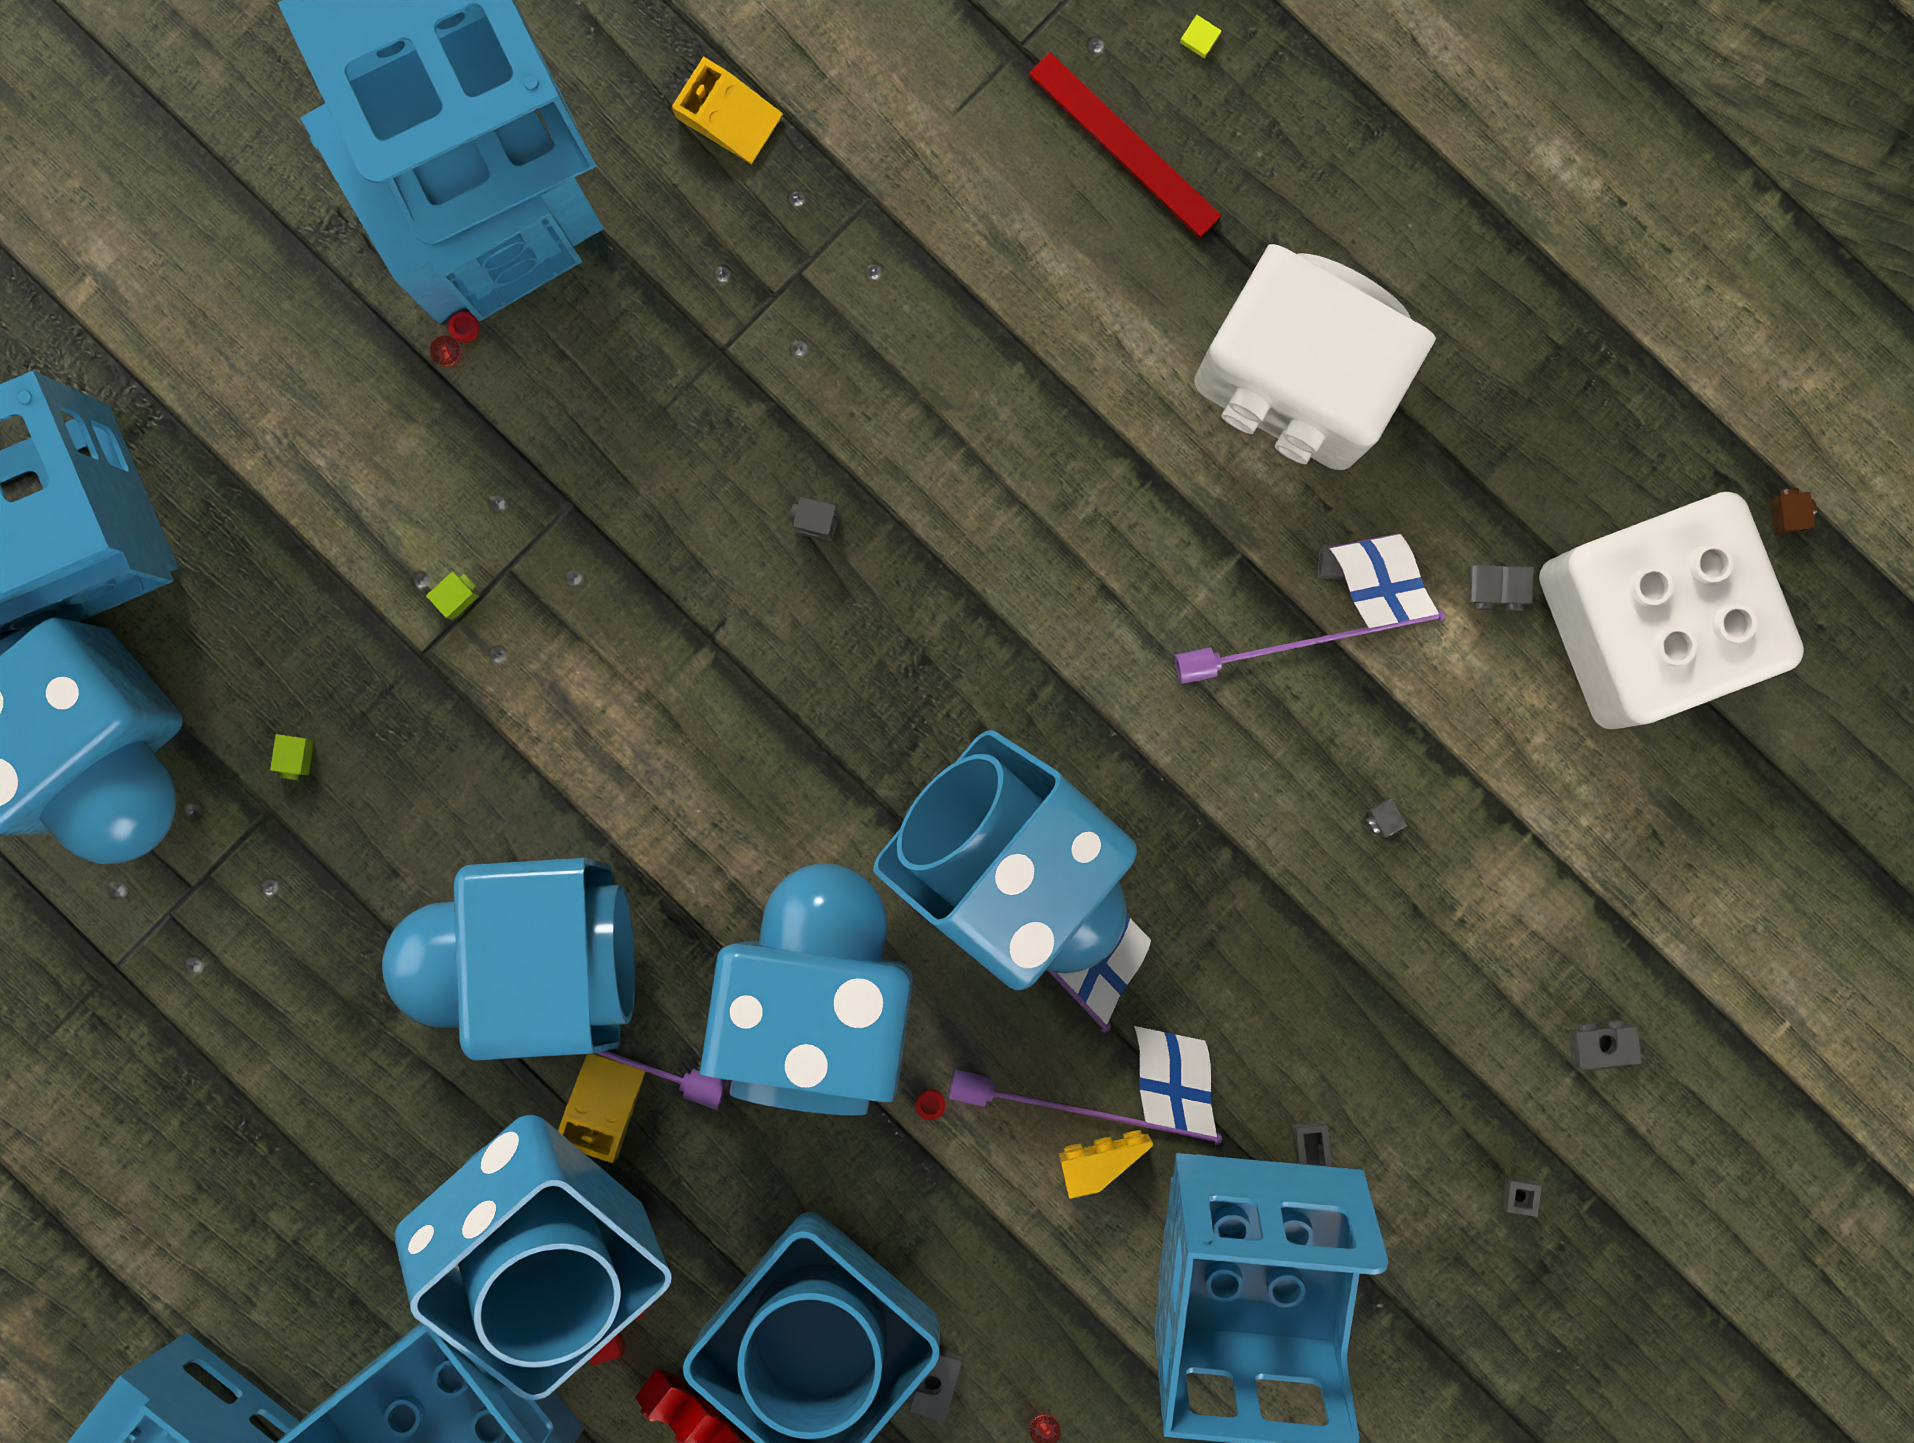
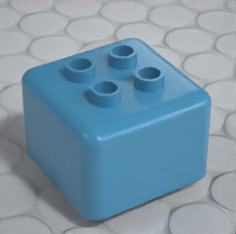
(814, 1342)

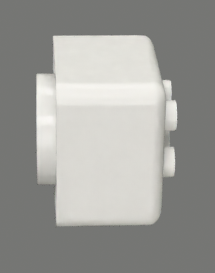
(1313, 358)
(1671, 612)

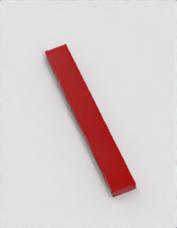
(1124, 145)

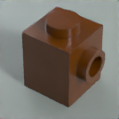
(1792, 511)

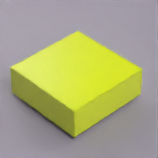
(1200, 36)

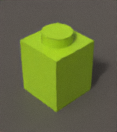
(453, 595)
(292, 756)

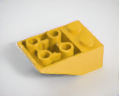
(726, 110)
(601, 1106)
(1096, 1166)

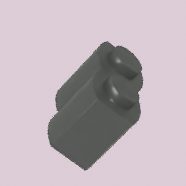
(1501, 586)

